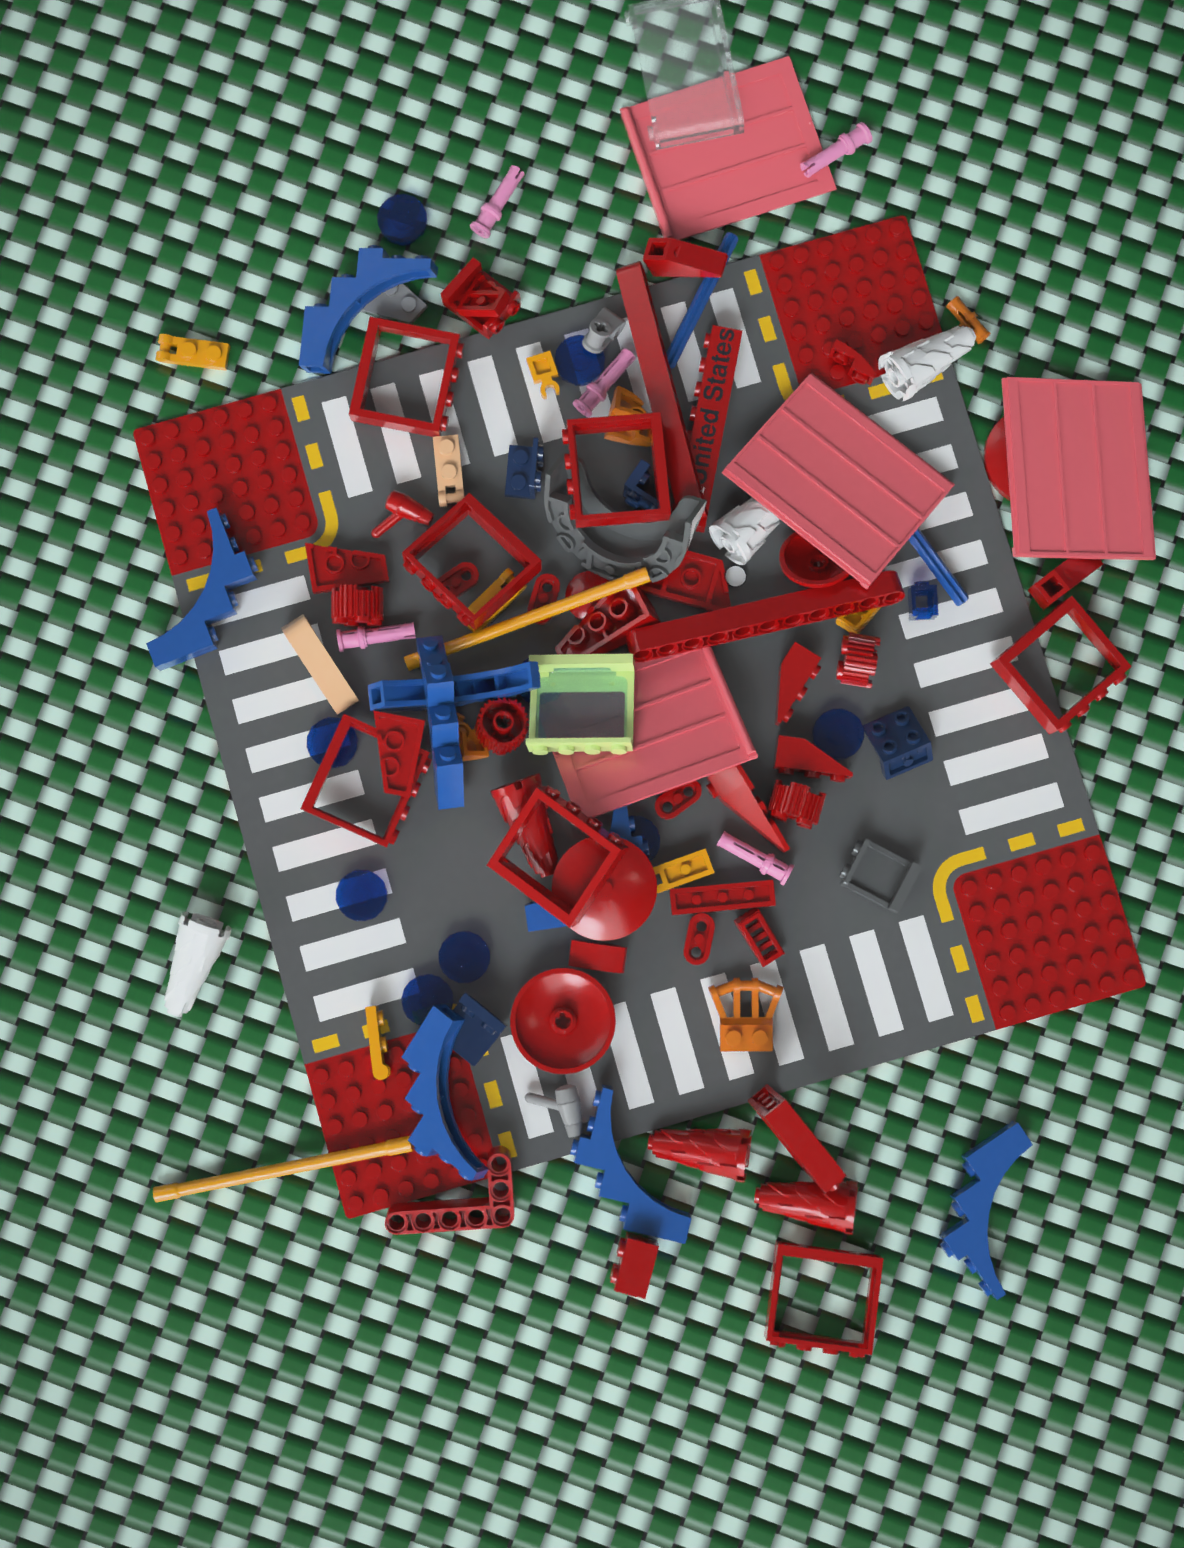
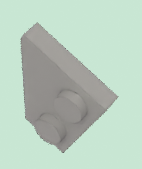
(397, 304)

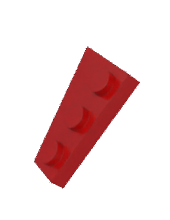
(336, 567)

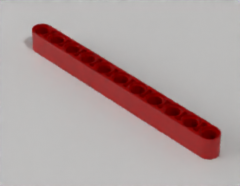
(659, 381)
(762, 617)

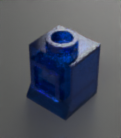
(923, 588)

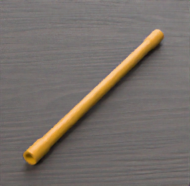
(627, 581)
(176, 1190)

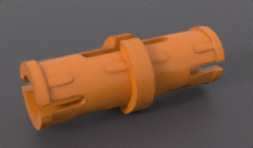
(968, 319)

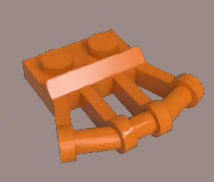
(751, 1032)

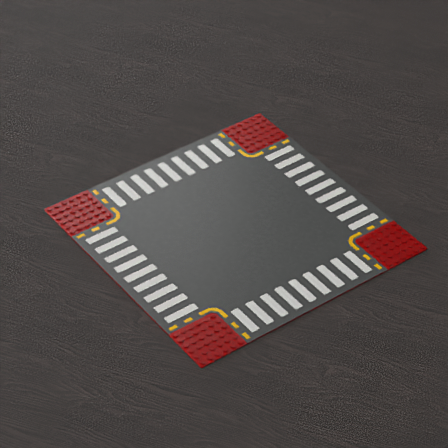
(1014, 876)

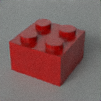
(635, 1265)

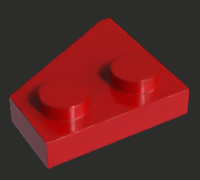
(483, 299)

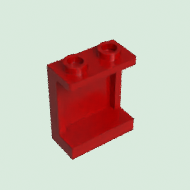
(458, 287)

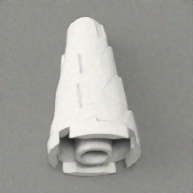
(921, 361)
(743, 530)
(196, 950)

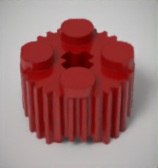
(357, 605)
(859, 660)
(501, 739)
(796, 803)

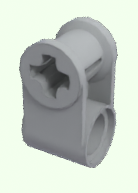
(603, 330)

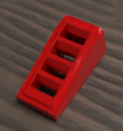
(746, 918)

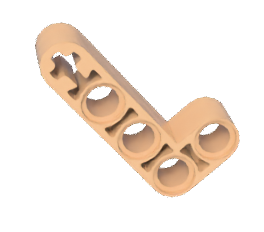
(319, 664)

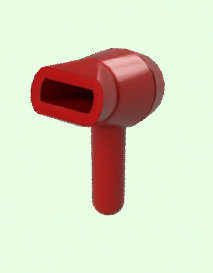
(402, 507)

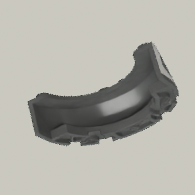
(623, 547)

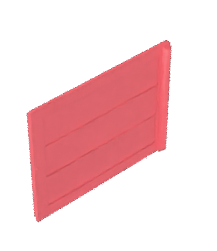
(739, 174)
(1078, 469)
(838, 479)
(681, 733)

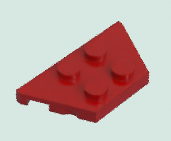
(695, 582)

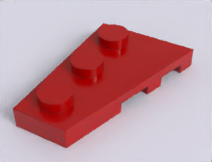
(399, 749)

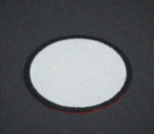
(735, 576)

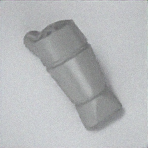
(567, 1103)

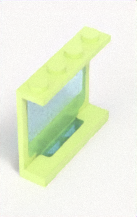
(582, 704)

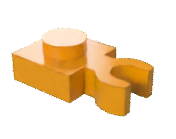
(543, 371)

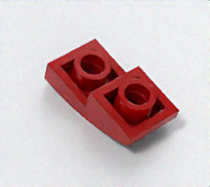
(860, 369)
(597, 956)

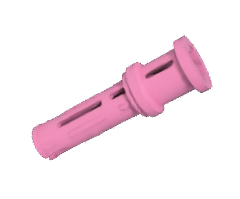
(845, 145)
(492, 211)
(597, 390)
(363, 637)
(767, 863)

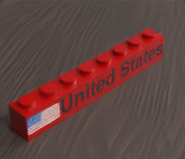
(712, 405)

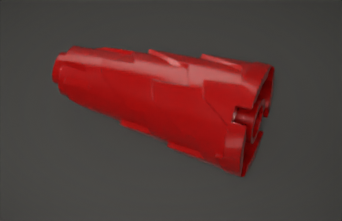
(536, 837)
(711, 1150)
(811, 1204)

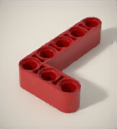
(461, 1207)

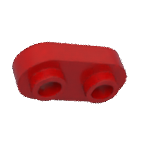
(454, 581)
(540, 597)
(677, 800)
(699, 939)

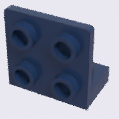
(522, 475)
(635, 488)
(899, 742)
(478, 1030)

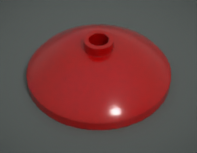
(807, 564)

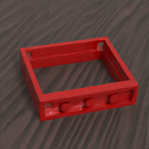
(365, 371)
(615, 424)
(515, 547)
(1029, 697)
(326, 765)
(535, 890)
(797, 1138)
(828, 1344)

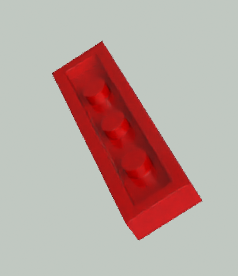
(722, 897)

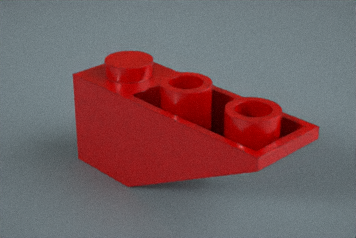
(682, 259)
(1062, 580)
(792, 676)
(801, 756)

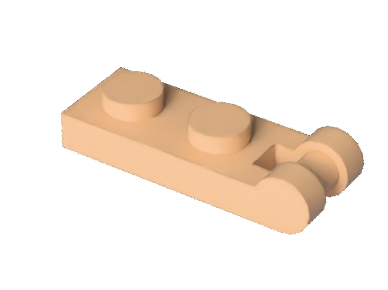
(448, 468)

